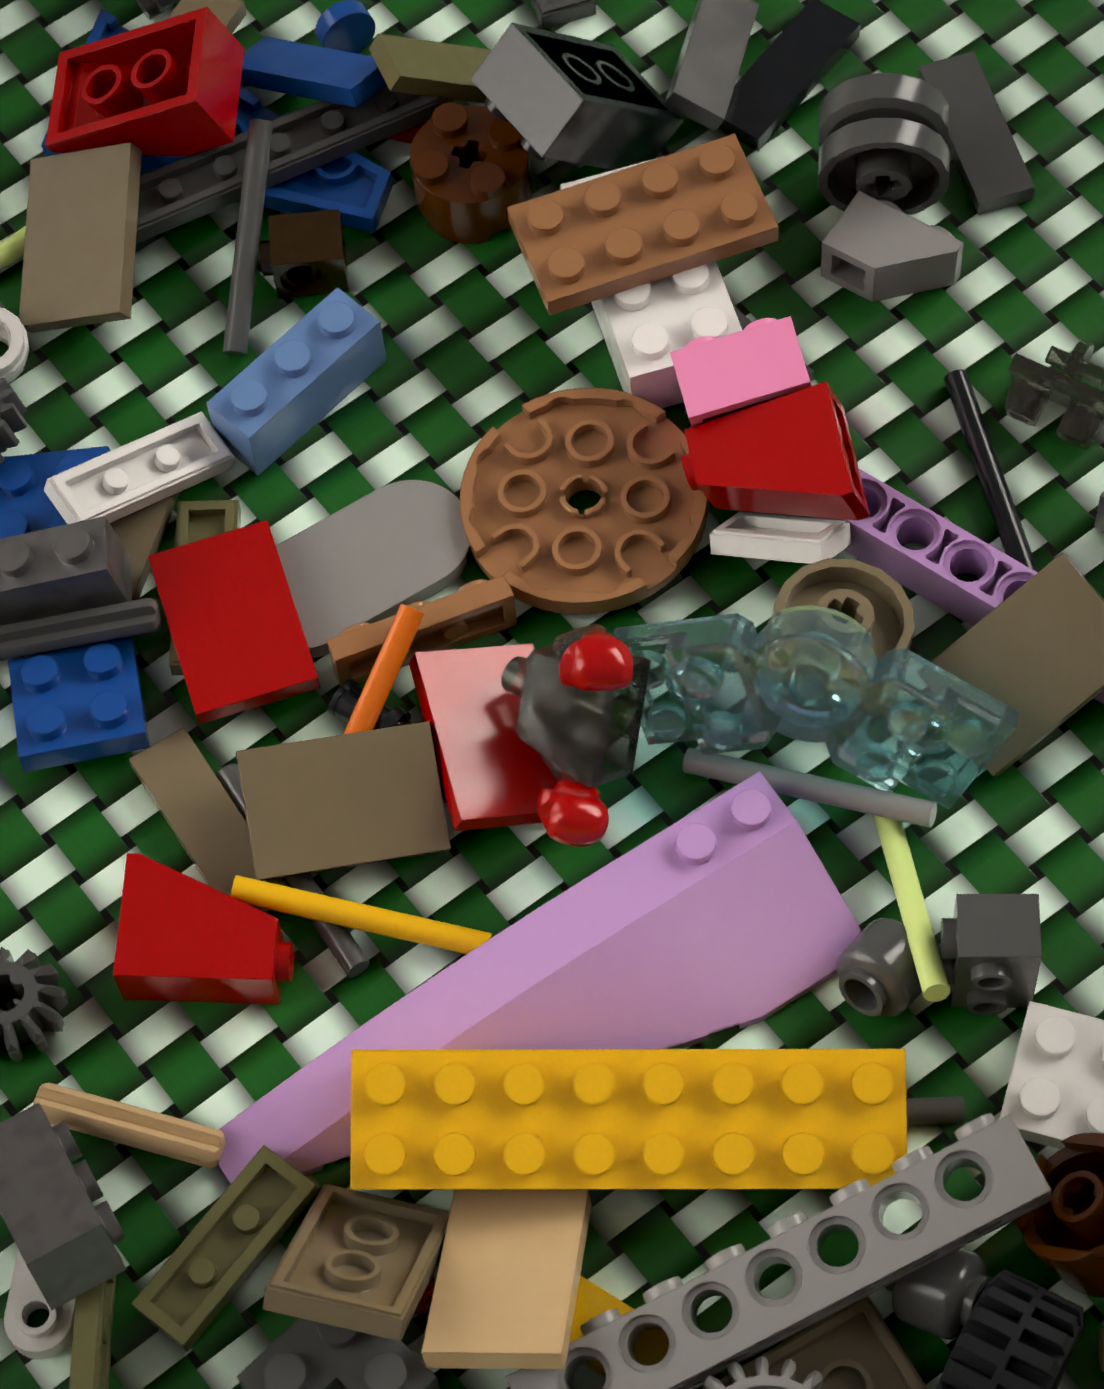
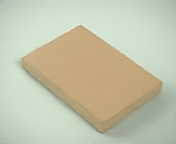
(507, 1280)

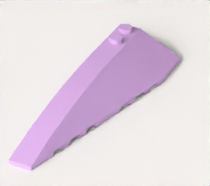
(646, 953)

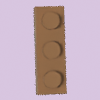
(447, 623)

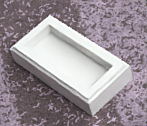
(780, 537)

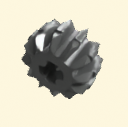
(37, 1005)

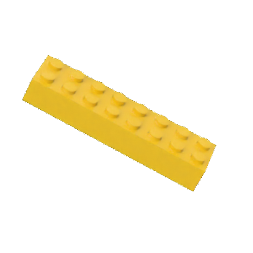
(625, 1118)

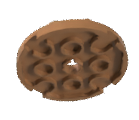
(615, 551)

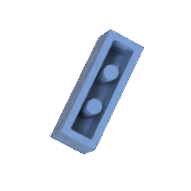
(297, 380)

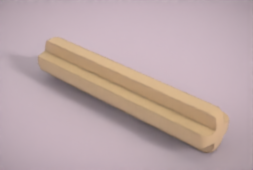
(132, 1125)

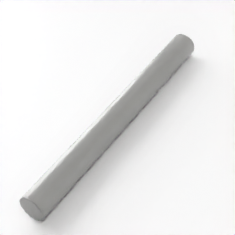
(814, 788)

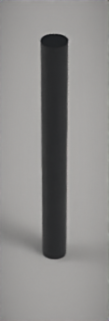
(988, 468)

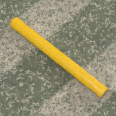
(357, 915)

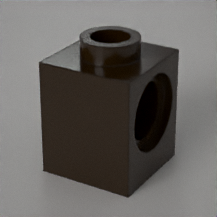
(305, 253)

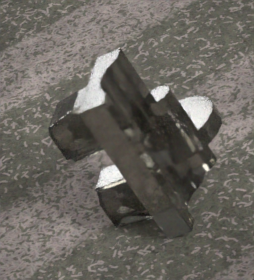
(1036, 384)

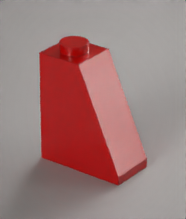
(779, 458)
(194, 942)

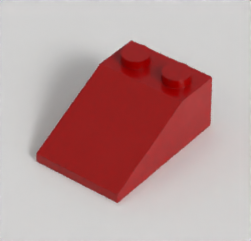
(156, 86)

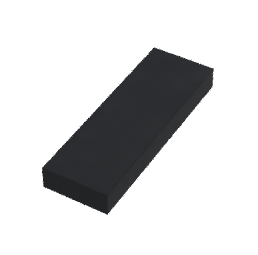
(788, 72)

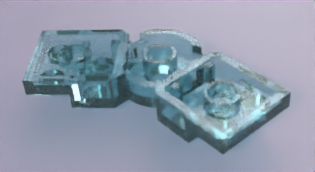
(818, 682)

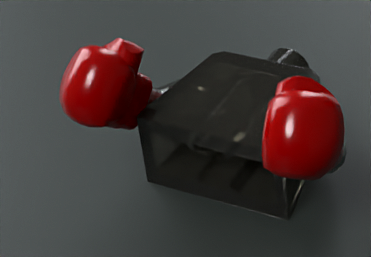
(583, 720)

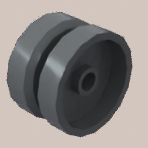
(885, 140)

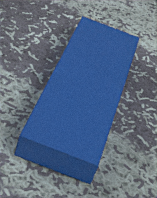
(311, 72)

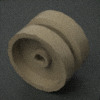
(857, 591)

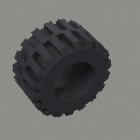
(1014, 1338)

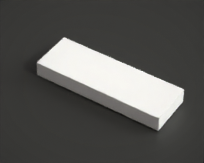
(140, 472)

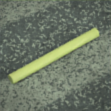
(913, 909)

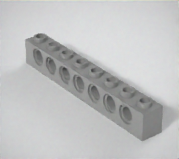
(1010, 1191)

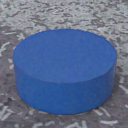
(345, 27)

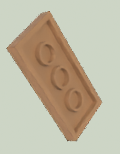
(642, 224)

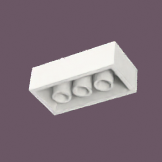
(661, 318)

